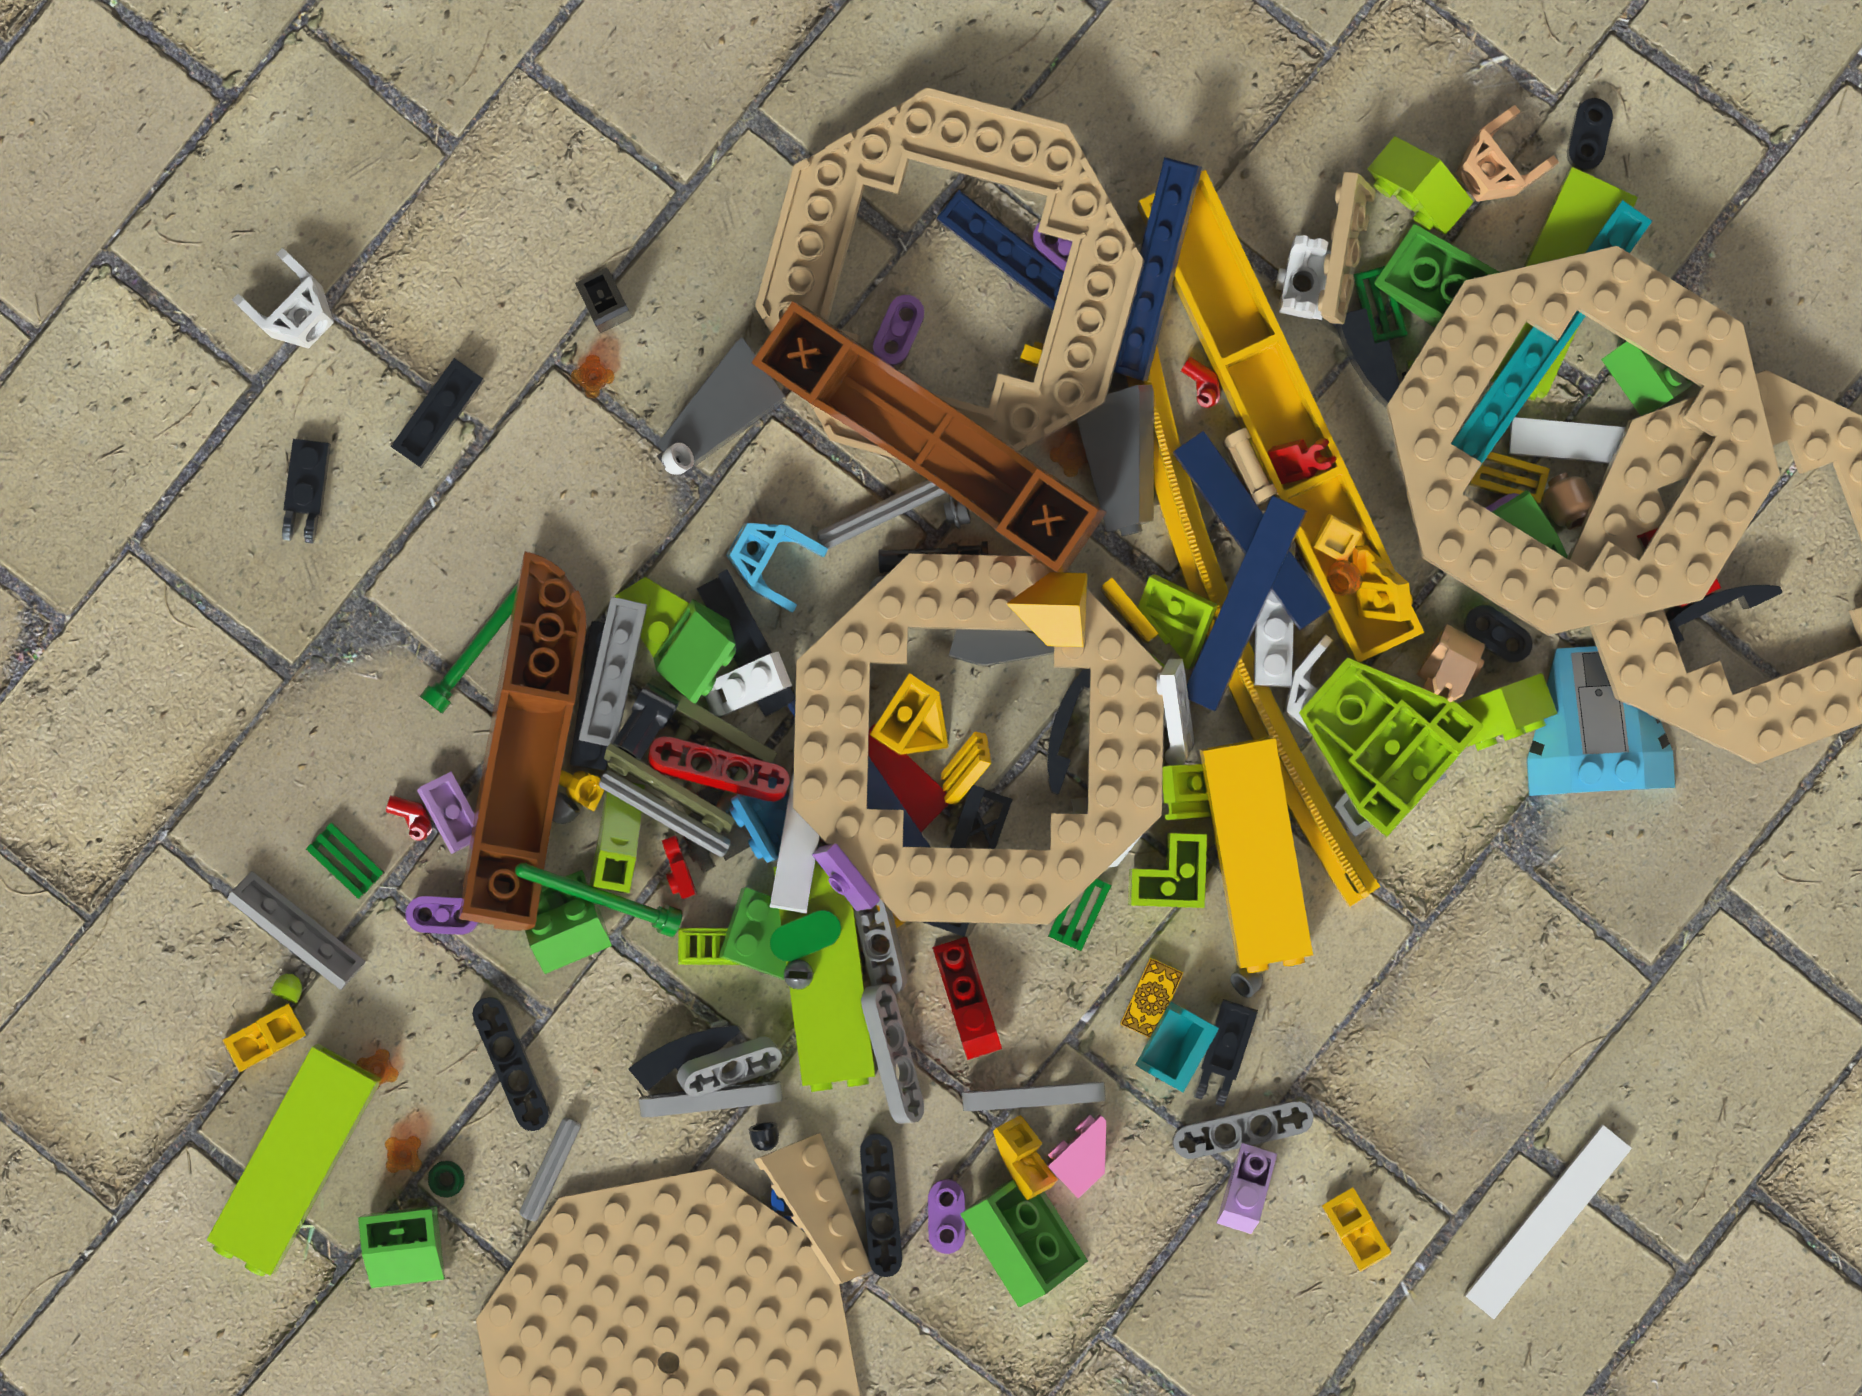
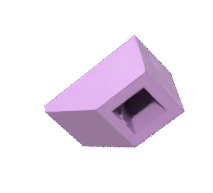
(1247, 1189)

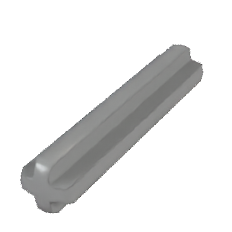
(550, 1169)

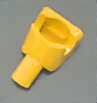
(582, 788)

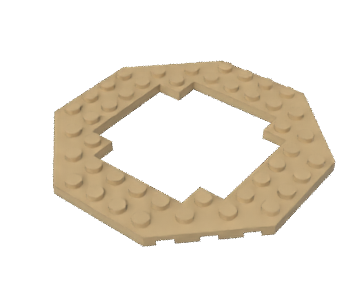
(994, 147)
(1655, 318)
(1641, 649)
(969, 882)

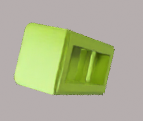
(684, 946)

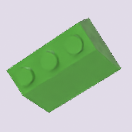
(1024, 1241)

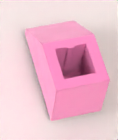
(1083, 1158)

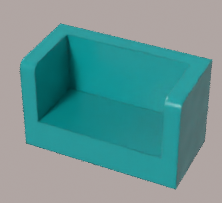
(1176, 1046)

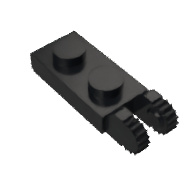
(305, 486)
(1227, 1048)

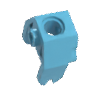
(766, 539)

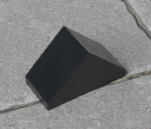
(603, 300)

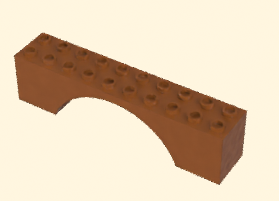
(929, 437)

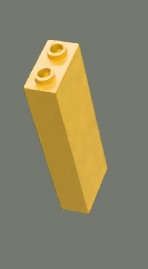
(1256, 853)

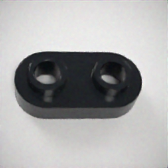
(1589, 133)
(1498, 632)

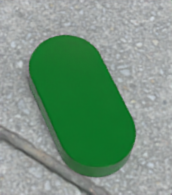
(805, 935)

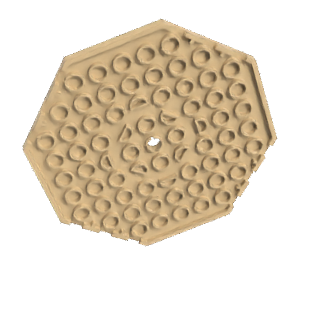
(662, 1270)

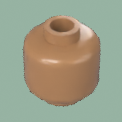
(1568, 500)

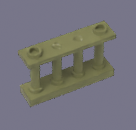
(721, 736)

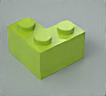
(1420, 185)
(1511, 710)
(1182, 880)

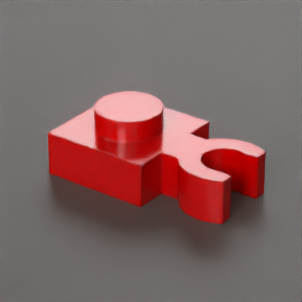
(1297, 462)
(680, 877)

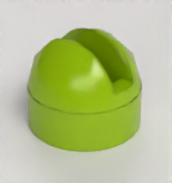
(287, 987)

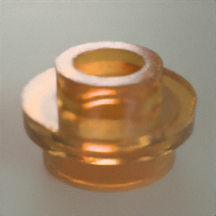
(1344, 578)

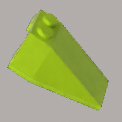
(1385, 739)

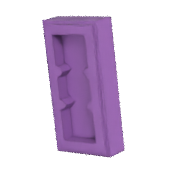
(845, 877)

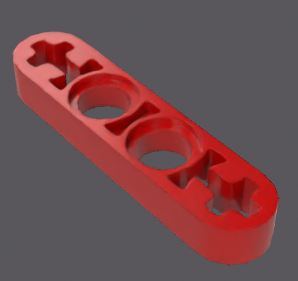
(717, 774)

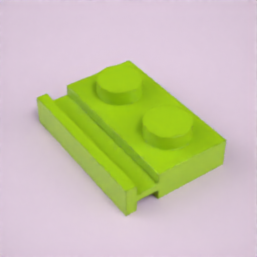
(1185, 792)

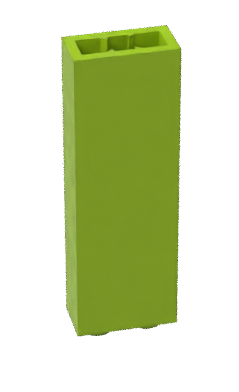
(1568, 230)
(829, 1011)
(293, 1160)

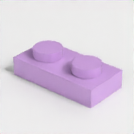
(449, 811)

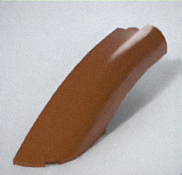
(525, 747)

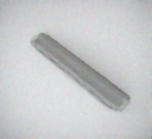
(878, 513)
(664, 813)

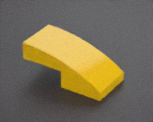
(264, 1038)
(1018, 1150)
(1356, 1229)

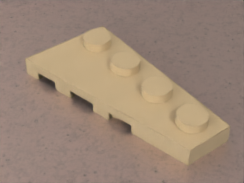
(1345, 249)
(812, 1191)

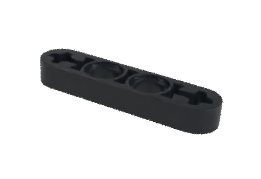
(506, 1066)
(885, 1204)

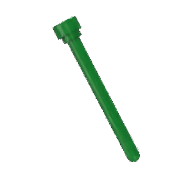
(439, 693)
(664, 919)

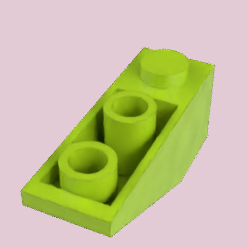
(616, 845)

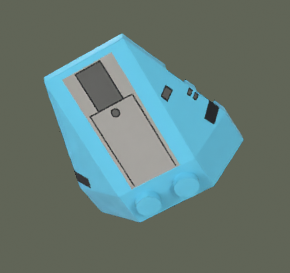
(1594, 737)

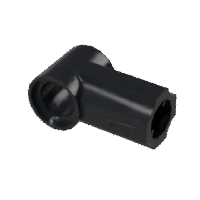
(650, 714)

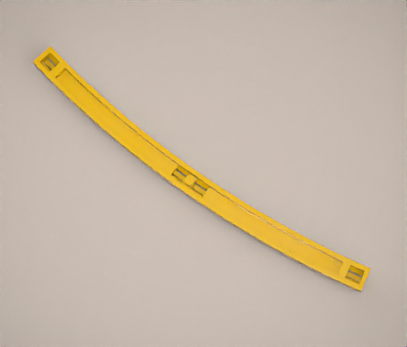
(1254, 703)

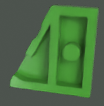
(750, 934)

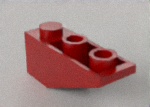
(967, 998)

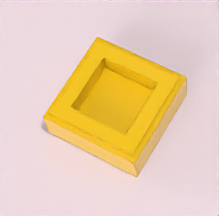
(1337, 538)

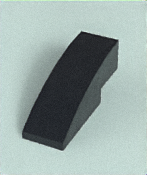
(1369, 359)
(679, 1051)

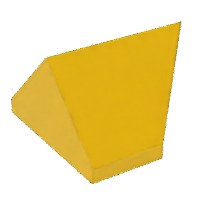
(1055, 608)
(913, 719)

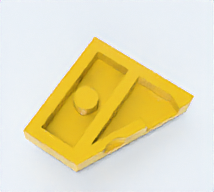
(1383, 590)

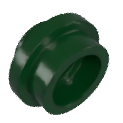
(435, 1183)

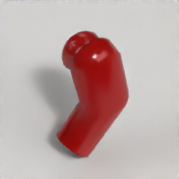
(1206, 382)
(414, 814)

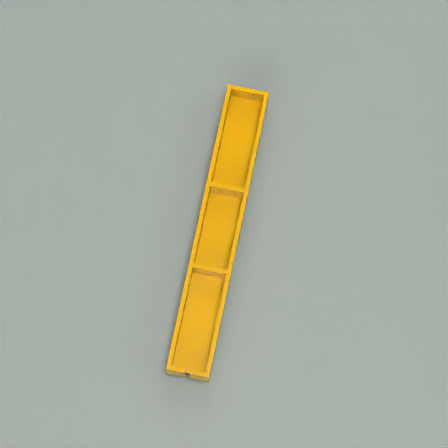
(1273, 403)

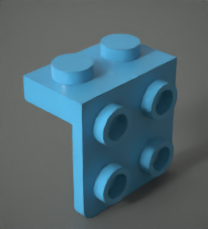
(763, 821)

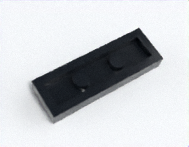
(437, 413)

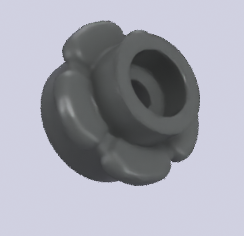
(957, 513)

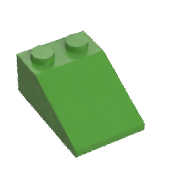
(1428, 274)

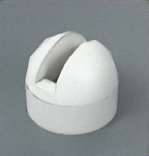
(679, 451)

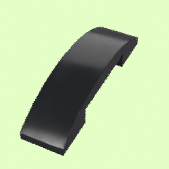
(1748, 597)
(1058, 765)

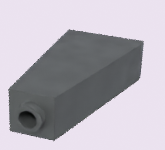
(724, 406)
(1121, 457)

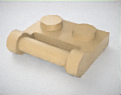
(1248, 467)

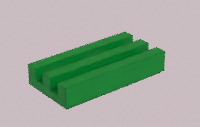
(1364, 303)
(322, 839)
(1066, 939)

